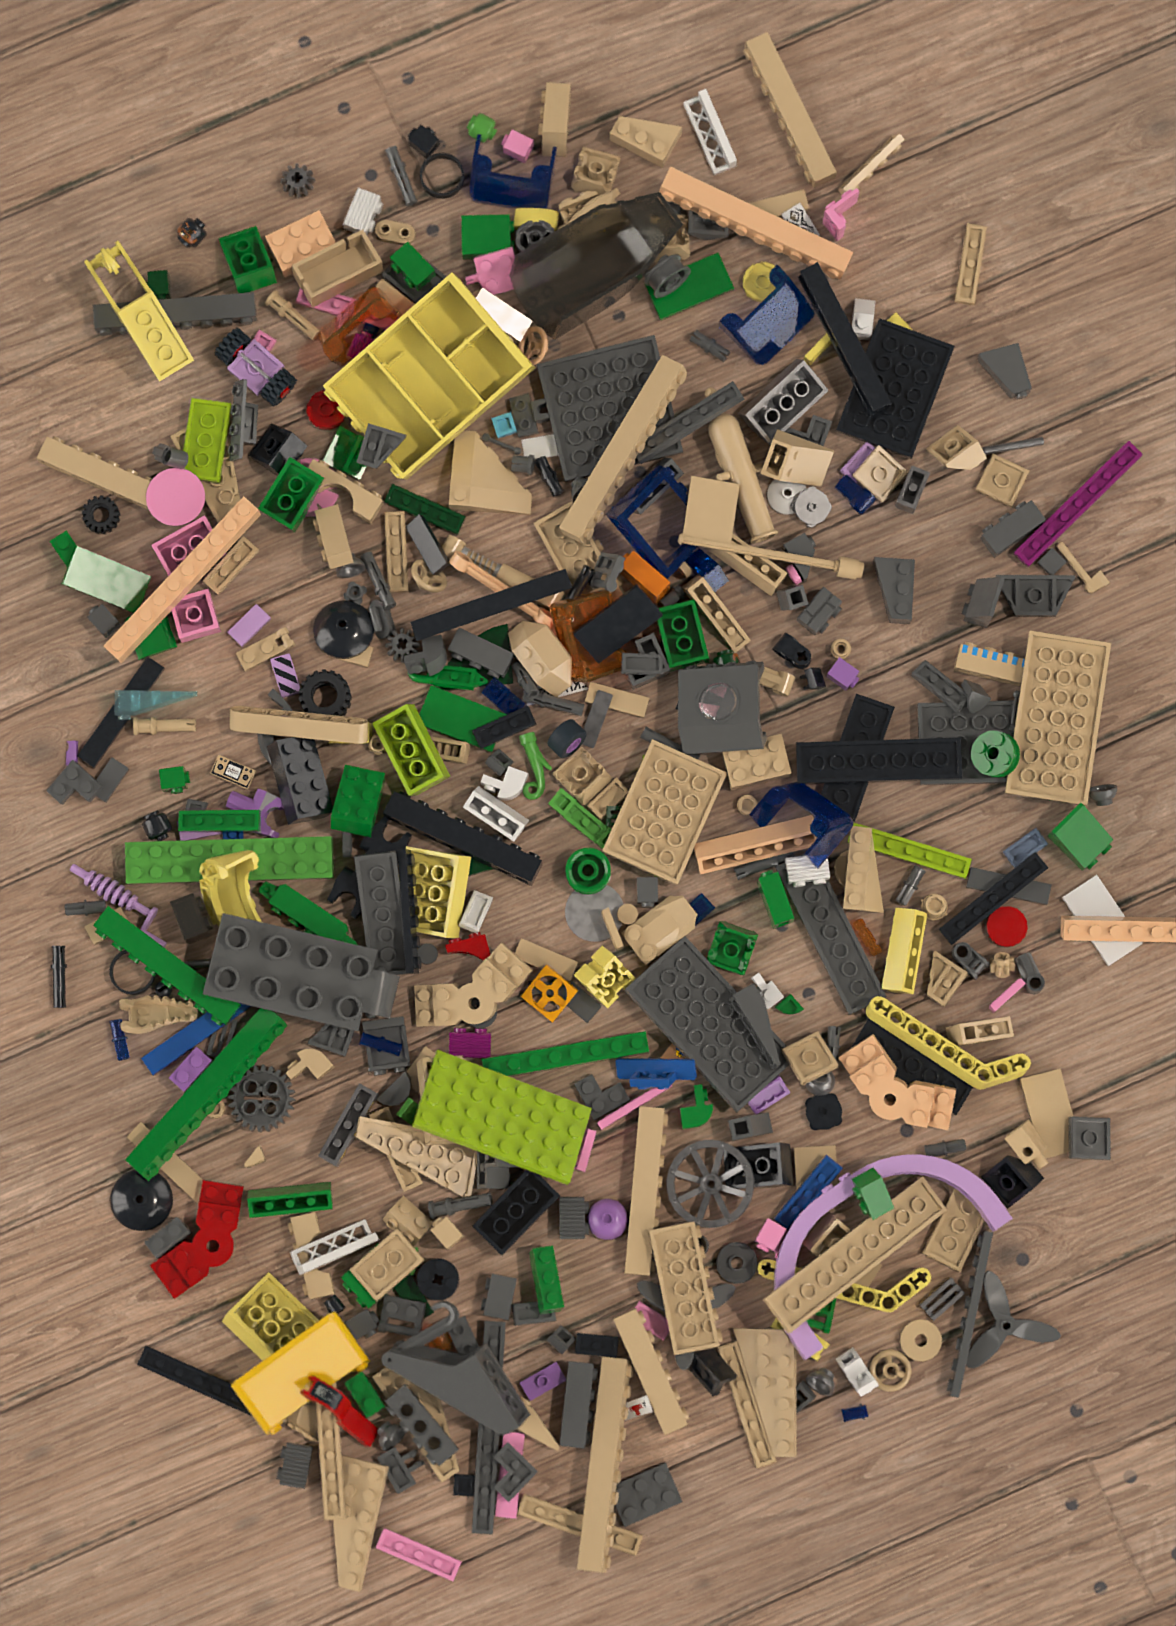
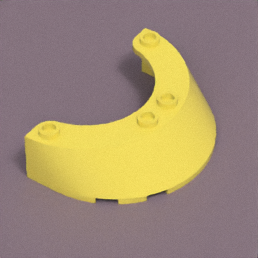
(227, 886)

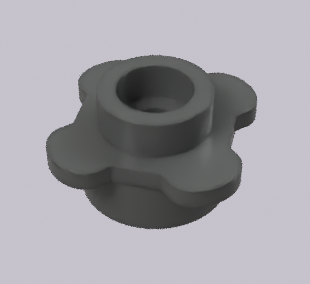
(352, 587)

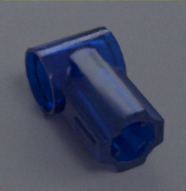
(859, 498)

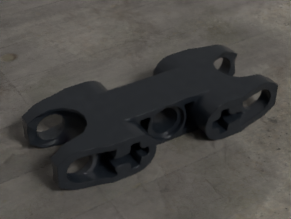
(347, 879)

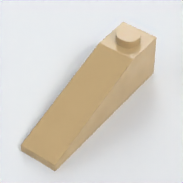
(716, 613)

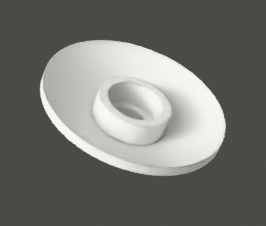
(777, 498)

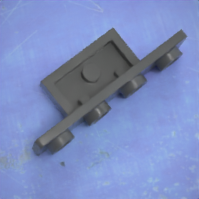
(244, 421)

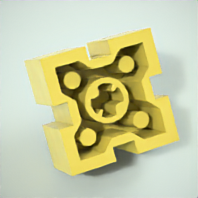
(604, 976)

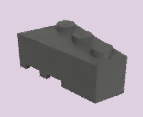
(897, 586)

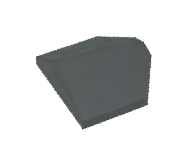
(705, 228)

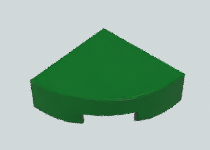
(789, 1006)

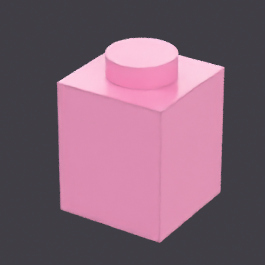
(517, 146)

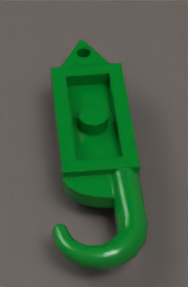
(452, 677)

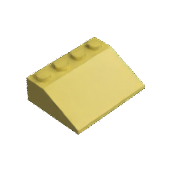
(439, 890)
(268, 1317)

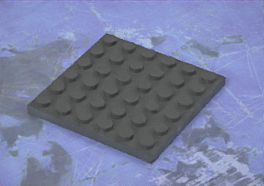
(592, 396)

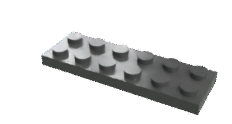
(382, 908)

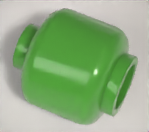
(482, 125)

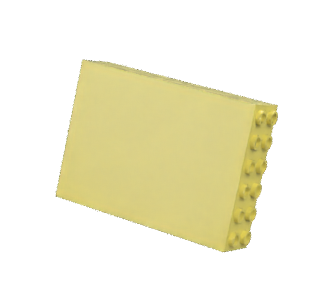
(430, 374)

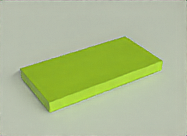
(207, 438)

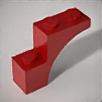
(475, 945)

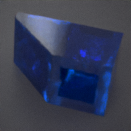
(707, 568)

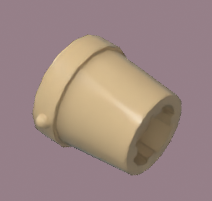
(935, 906)

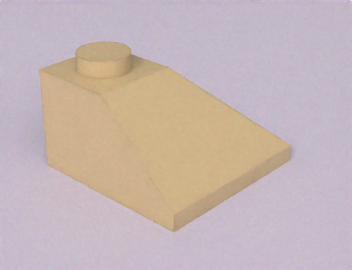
(957, 450)

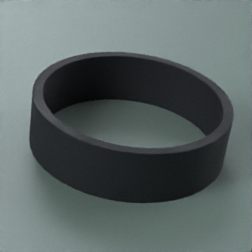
(438, 156)
(113, 981)

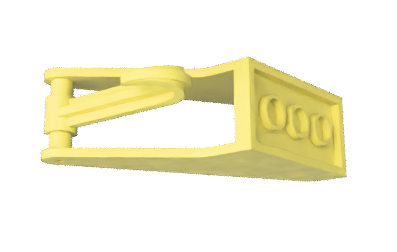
(144, 319)

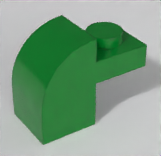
(697, 1115)

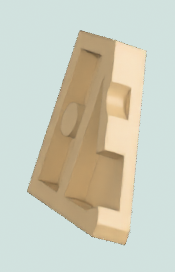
(944, 979)

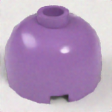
(607, 1219)

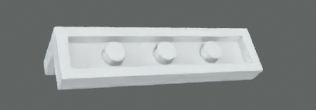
(717, 129)
(336, 1254)

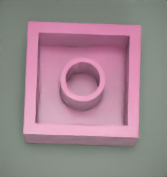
(195, 616)

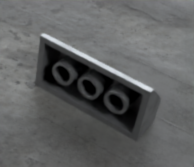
(783, 400)

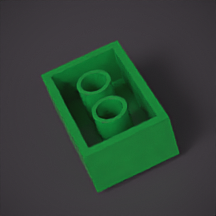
(682, 636)
(357, 800)

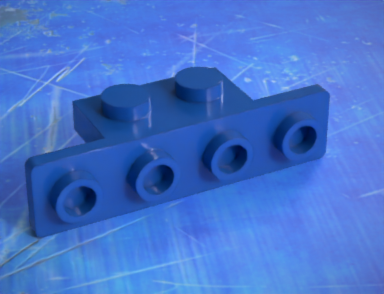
(655, 1072)

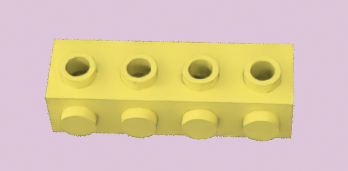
(904, 950)

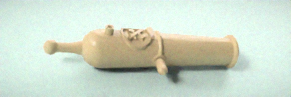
(738, 469)

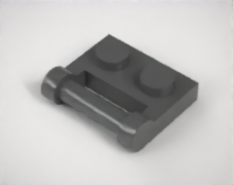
(608, 565)
(402, 1309)

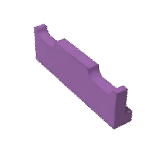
(72, 752)

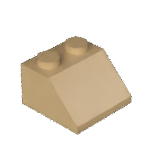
(825, 1234)

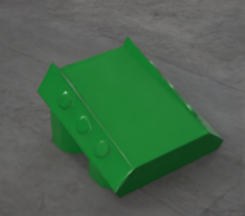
(158, 641)
(732, 947)

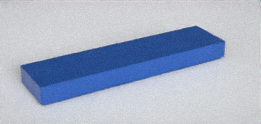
(809, 1191)

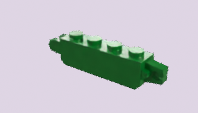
(305, 912)

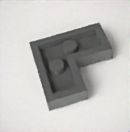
(816, 432)
(74, 778)
(601, 1101)
(518, 1469)

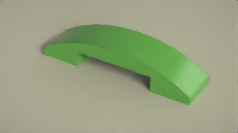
(580, 818)

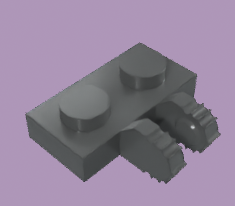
(398, 1473)

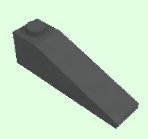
(754, 1015)

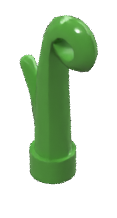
(536, 761)

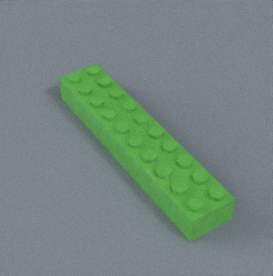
(181, 860)

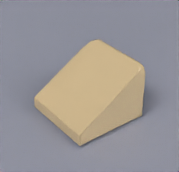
(256, 1158)

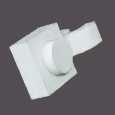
(771, 992)

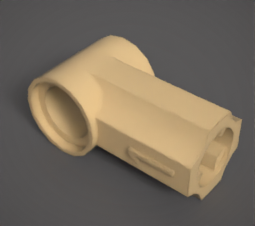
(778, 682)

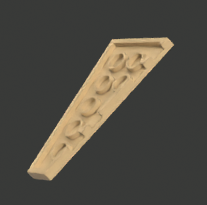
(219, 496)
(445, 1164)
(772, 1374)
(389, 1383)
(354, 1534)

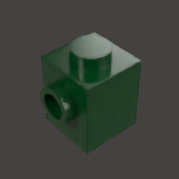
(159, 283)

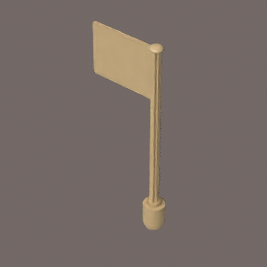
(711, 523)

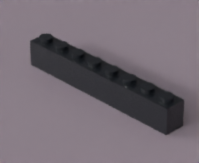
(463, 838)

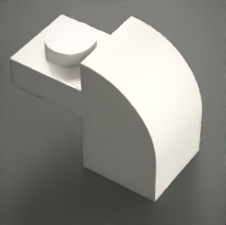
(509, 787)
(856, 1372)

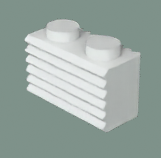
(363, 211)
(802, 870)

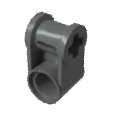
(970, 960)

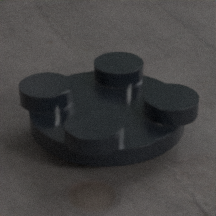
(823, 1112)

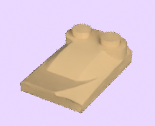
(661, 928)

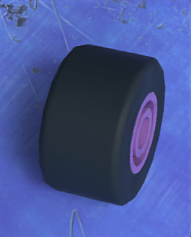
(567, 738)

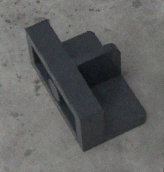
(711, 1370)

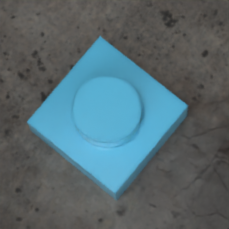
(504, 425)

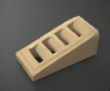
(464, 752)

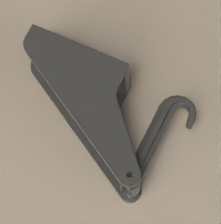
(465, 1381)

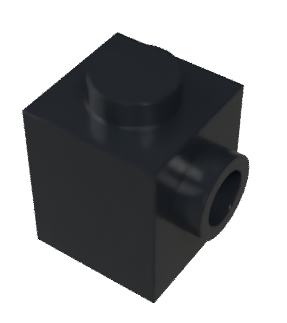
(423, 141)

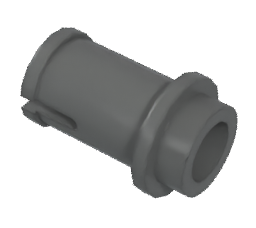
(673, 596)

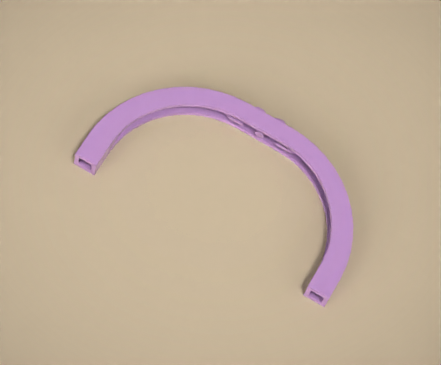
(954, 1175)

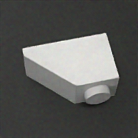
(863, 318)

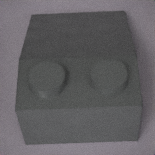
(982, 601)

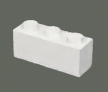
(496, 813)

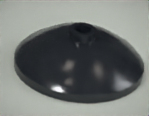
(347, 640)
(153, 1209)

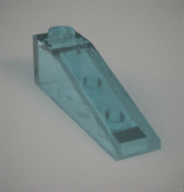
(133, 703)

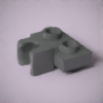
(527, 414)

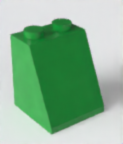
(1081, 837)

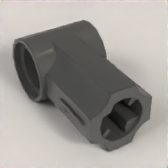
(170, 456)
(1029, 971)

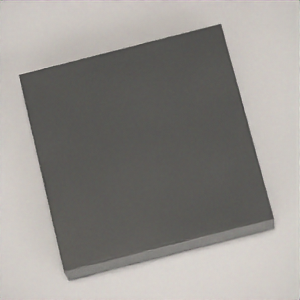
(1089, 1138)

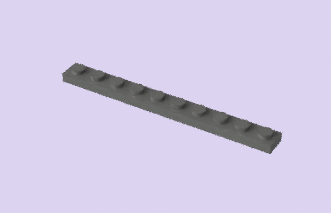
(487, 1447)

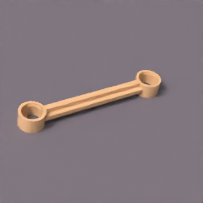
(465, 564)

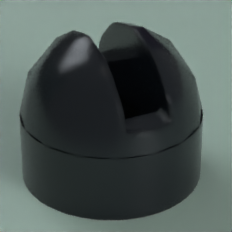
(167, 992)

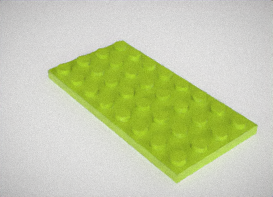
(502, 1117)

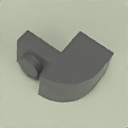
(431, 659)

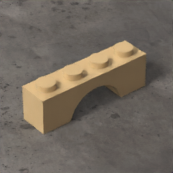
(365, 503)
(305, 1229)

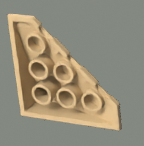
(482, 481)

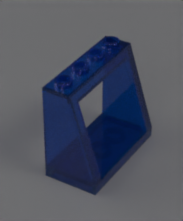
(629, 503)

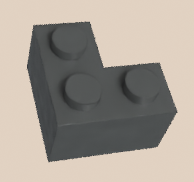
(647, 645)
(492, 1172)

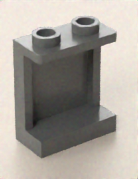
(393, 1030)

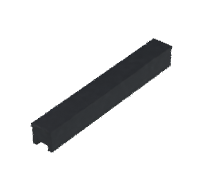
(844, 339)
(491, 604)

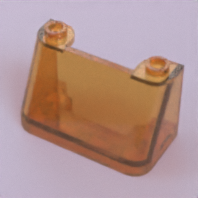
(370, 303)
(568, 617)

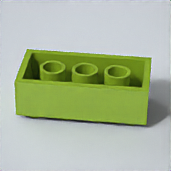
(411, 749)

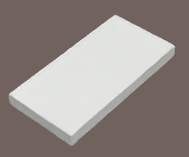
(1095, 900)

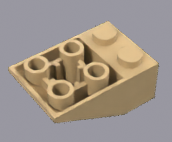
(796, 460)

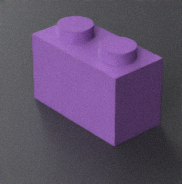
(190, 1069)

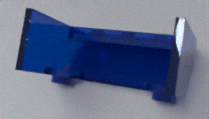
(510, 190)
(828, 827)

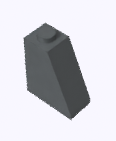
(1007, 370)

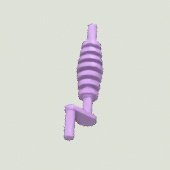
(118, 894)

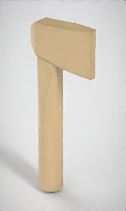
(1091, 584)

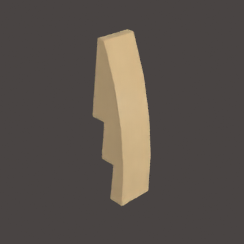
(407, 1177)

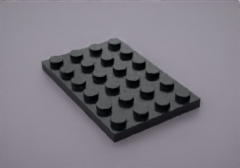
(911, 374)

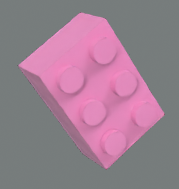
(180, 544)

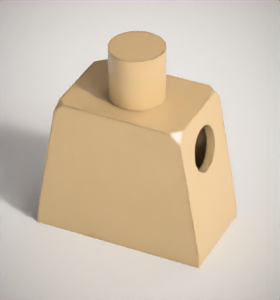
(1024, 1137)

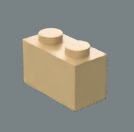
(446, 1232)

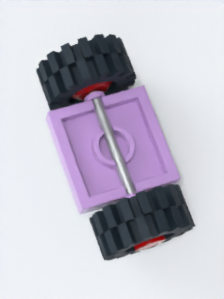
(256, 365)

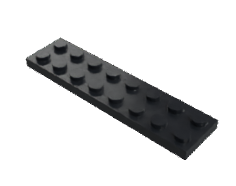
(878, 760)

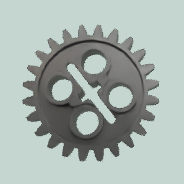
(260, 1117)

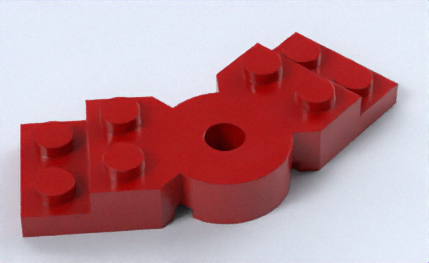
(191, 1260)

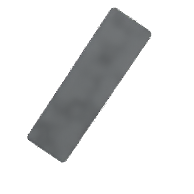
(596, 717)

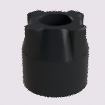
(334, 1304)

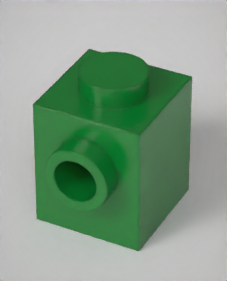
(174, 779)

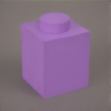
(843, 674)

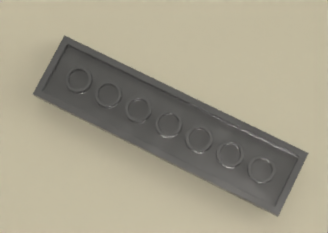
(835, 942)

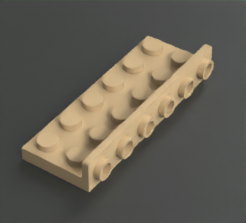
(570, 553)
(685, 1288)

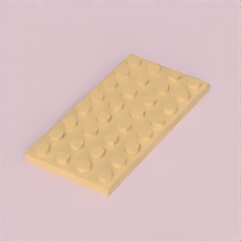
(1058, 717)

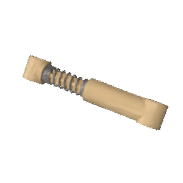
(503, 572)

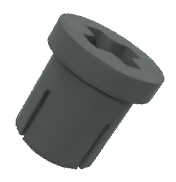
(524, 464)

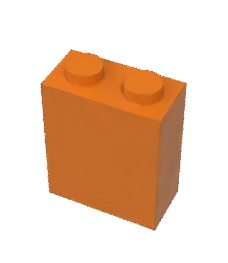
(648, 578)

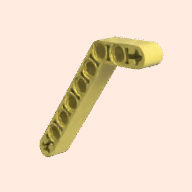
(941, 1044)
(879, 1295)

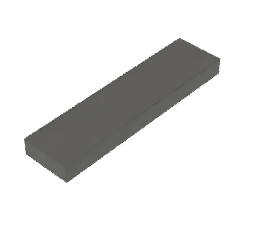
(1034, 892)

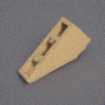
(980, 1031)
(536, 1428)

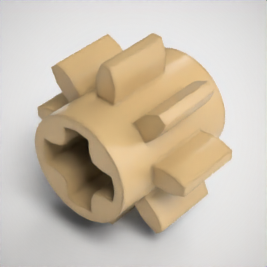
(1002, 964)

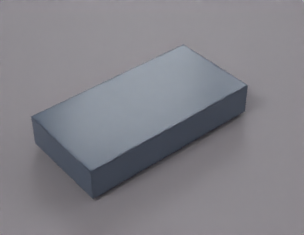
(1025, 847)

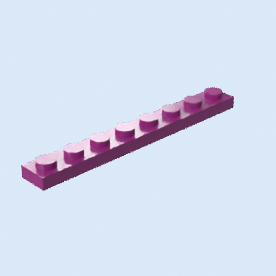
(1078, 503)

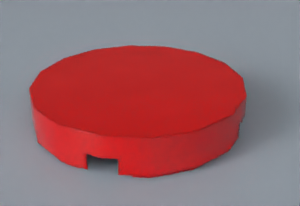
(324, 412)
(1007, 926)

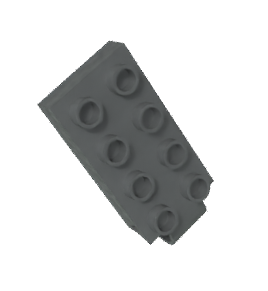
(298, 974)

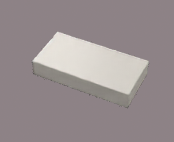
(475, 912)

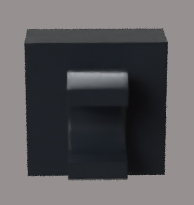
(814, 678)

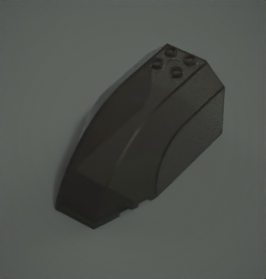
(591, 261)

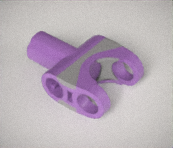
(262, 801)

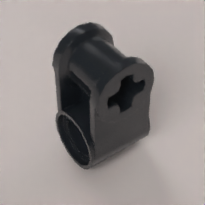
(790, 648)

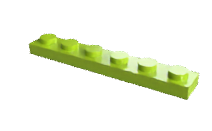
(919, 853)

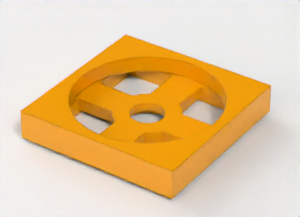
(562, 1003)

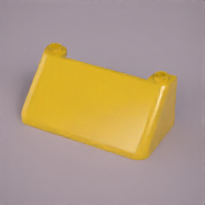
(275, 1384)

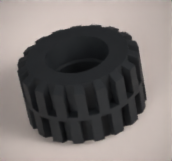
(321, 679)

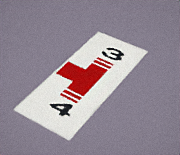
(638, 1407)

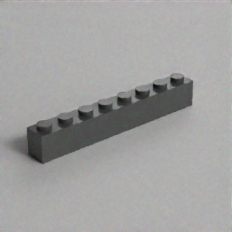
(187, 312)

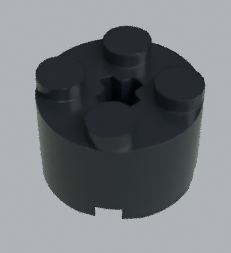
(427, 1275)

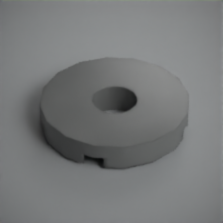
(748, 1257)

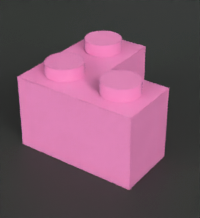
(770, 1237)

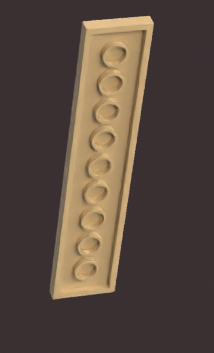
(854, 1255)

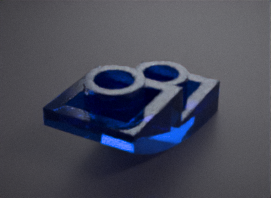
(502, 697)

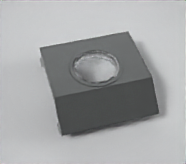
(720, 707)

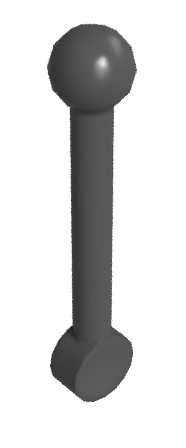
(486, 437)
(1016, 695)

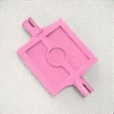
(494, 271)

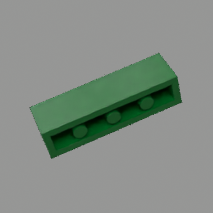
(290, 1199)

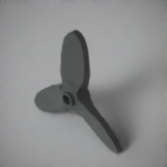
(653, 1294)
(992, 1339)

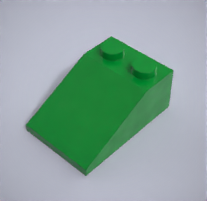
(247, 260)
(291, 494)

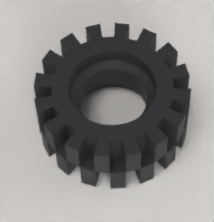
(94, 504)

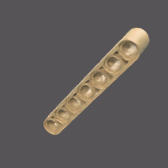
(299, 724)

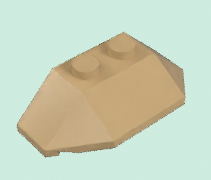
(542, 656)

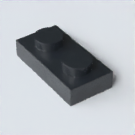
(596, 1345)

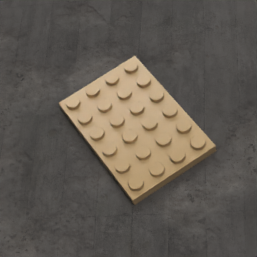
(664, 812)

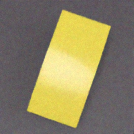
(523, 215)

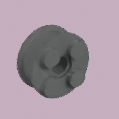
(666, 275)

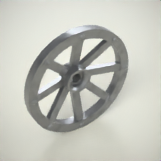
(744, 1165)

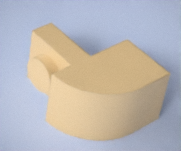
(311, 1059)

